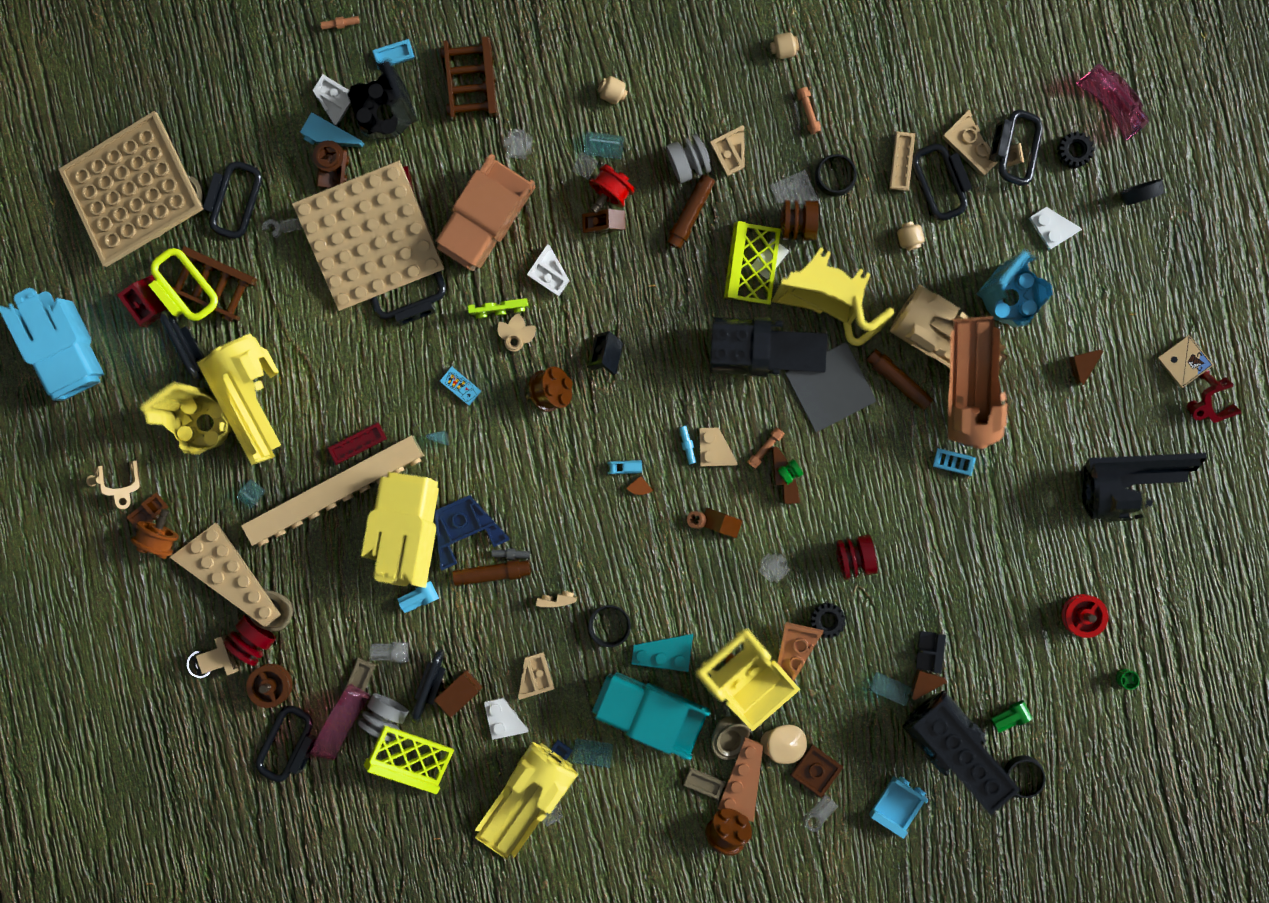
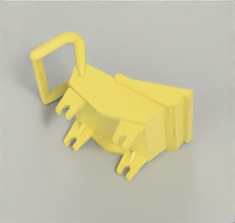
(831, 292)
(748, 681)

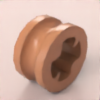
(690, 519)

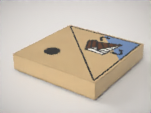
(1185, 361)

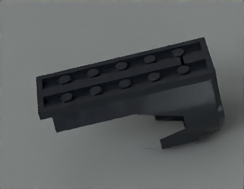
(387, 90)
(1107, 480)

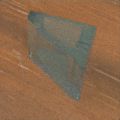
(440, 437)
(250, 493)

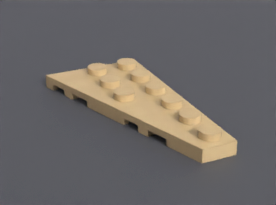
(220, 566)

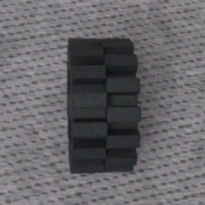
(1067, 158)
(839, 619)

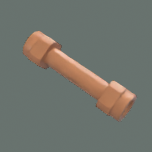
(804, 94)
(776, 435)

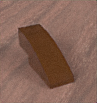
(790, 491)

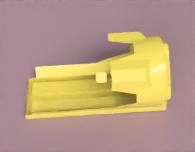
(230, 376)
(178, 411)
(527, 797)

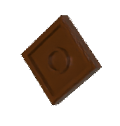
(816, 770)

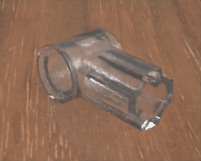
(389, 652)
(821, 811)

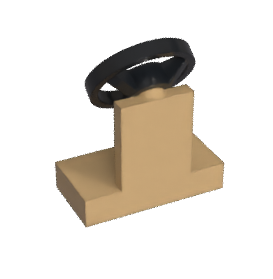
(213, 660)

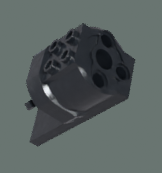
(755, 350)
(956, 744)

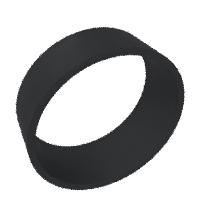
(823, 188)
(1143, 192)
(609, 644)
(1014, 761)

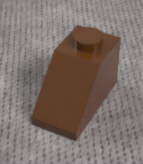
(604, 221)

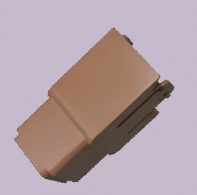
(484, 213)

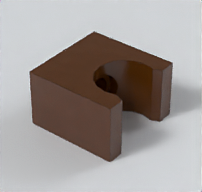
(458, 693)

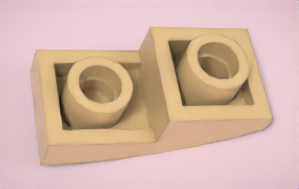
(562, 599)

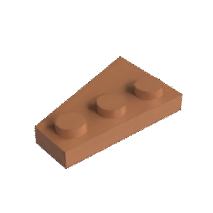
(796, 647)

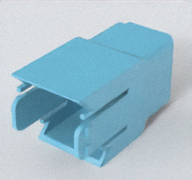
(54, 342)

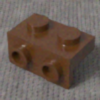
(332, 178)

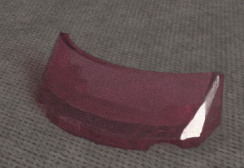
(1117, 98)
(339, 723)

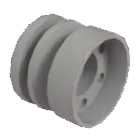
(688, 158)
(385, 712)

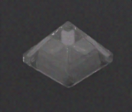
(554, 816)

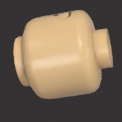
(784, 45)
(612, 90)
(910, 236)

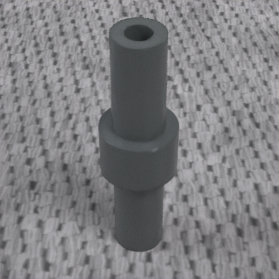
(511, 554)

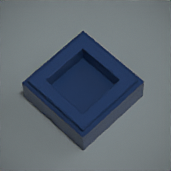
(561, 749)

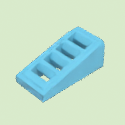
(970, 467)

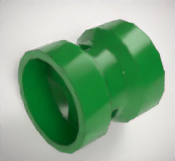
(794, 469)
(1131, 681)

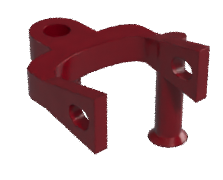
(1204, 409)

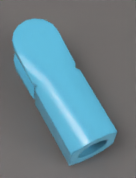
(629, 467)

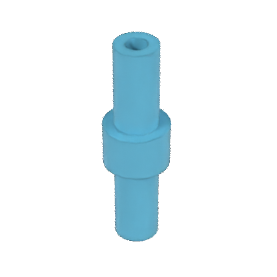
(687, 445)

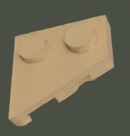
(730, 150)
(714, 448)
(535, 676)

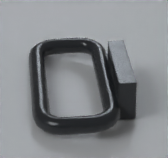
(1002, 142)
(957, 175)
(217, 192)
(413, 310)
(184, 344)
(429, 685)
(301, 751)

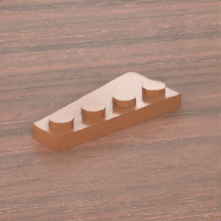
(743, 781)

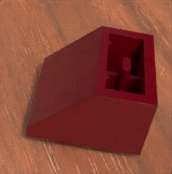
(142, 302)

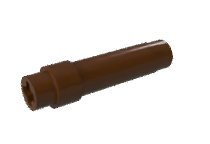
(682, 228)
(884, 366)
(511, 570)

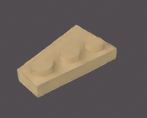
(969, 144)

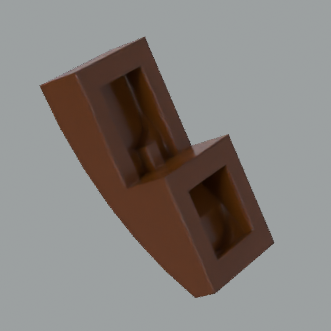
(148, 511)

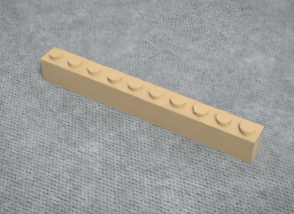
(332, 491)

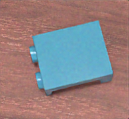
(898, 806)

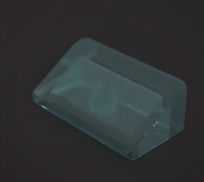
(604, 145)
(890, 688)
(592, 753)

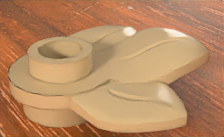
(516, 330)

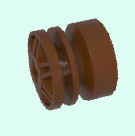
(800, 220)

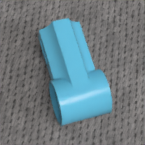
(418, 597)

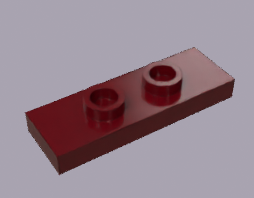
(357, 443)

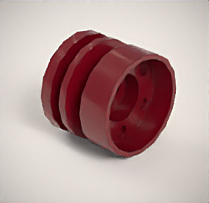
(857, 556)
(248, 642)

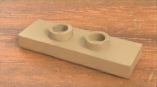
(902, 161)

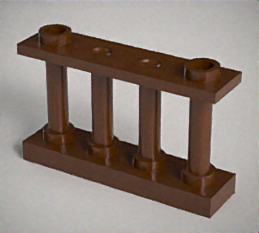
(487, 86)
(226, 273)

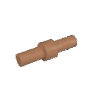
(340, 22)

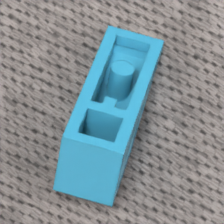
(320, 130)

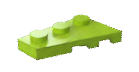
(499, 309)

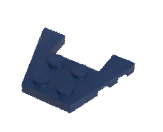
(461, 521)

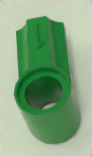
(1016, 715)

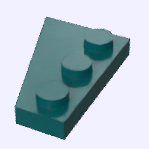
(666, 653)

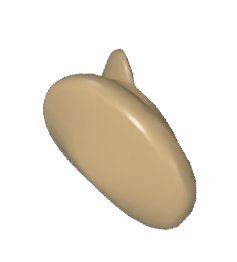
(784, 744)

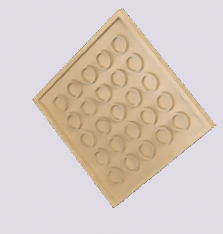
(130, 189)
(368, 235)

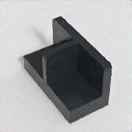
(605, 352)
(930, 651)

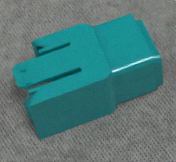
(650, 714)

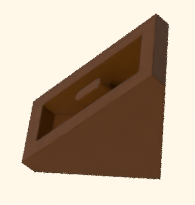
(1084, 364)
(722, 522)
(924, 683)

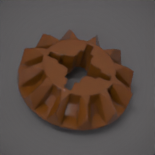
(319, 154)

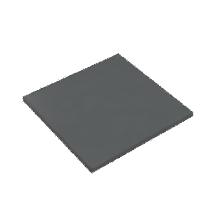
(832, 393)

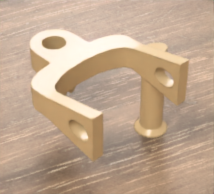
(117, 494)

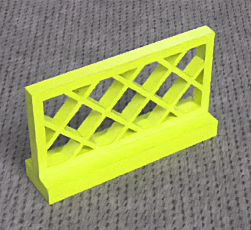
(737, 256)
(403, 775)

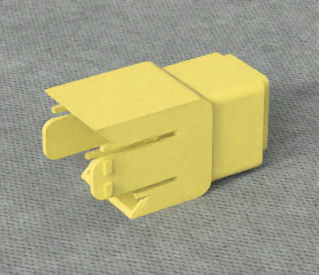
(402, 529)

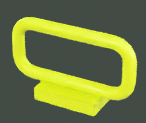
(170, 297)

